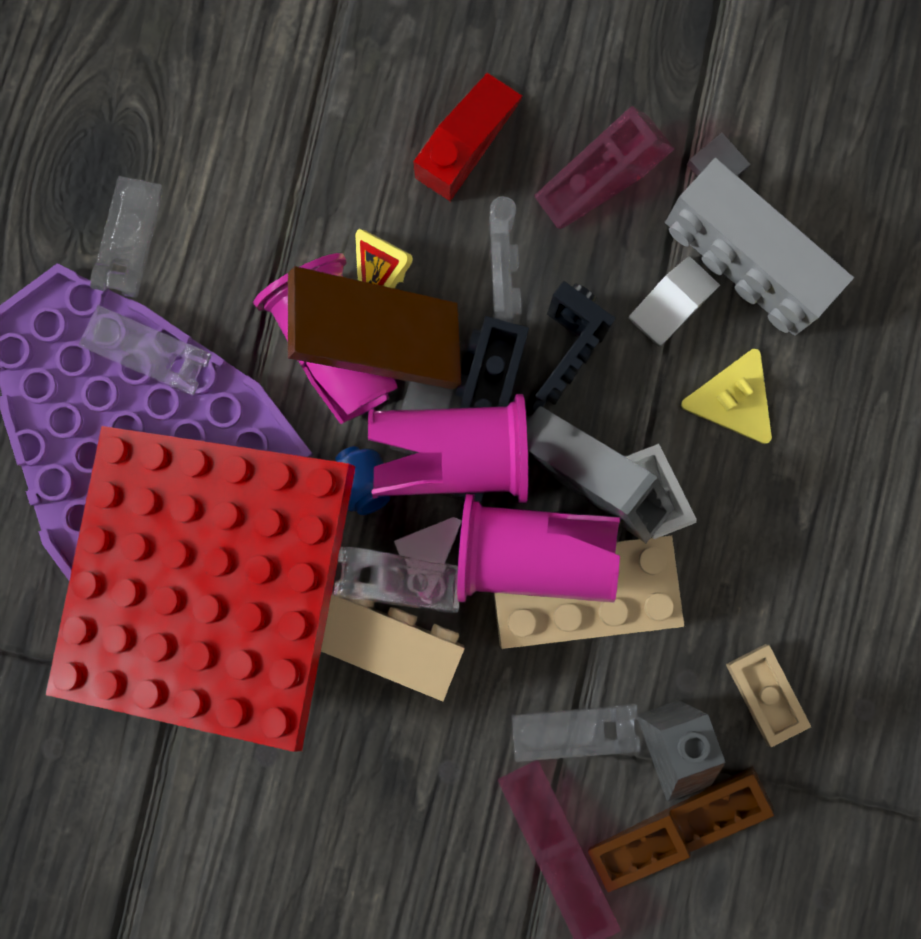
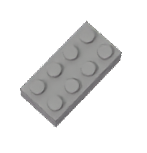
(756, 249)

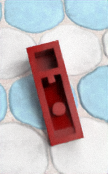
(465, 136)

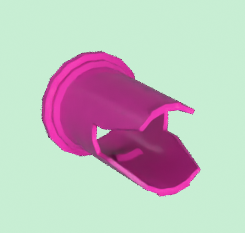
(343, 390)
(456, 448)
(537, 553)

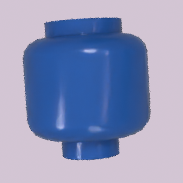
(361, 492)

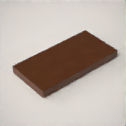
(372, 329)

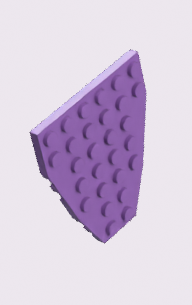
(64, 394)

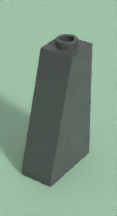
(598, 474)
(682, 748)

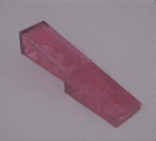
(558, 853)

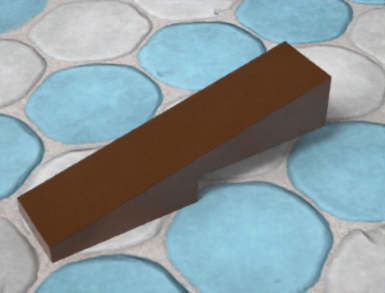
(682, 829)

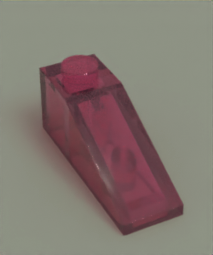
(604, 168)

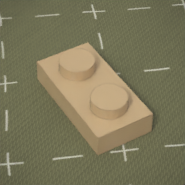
(768, 695)

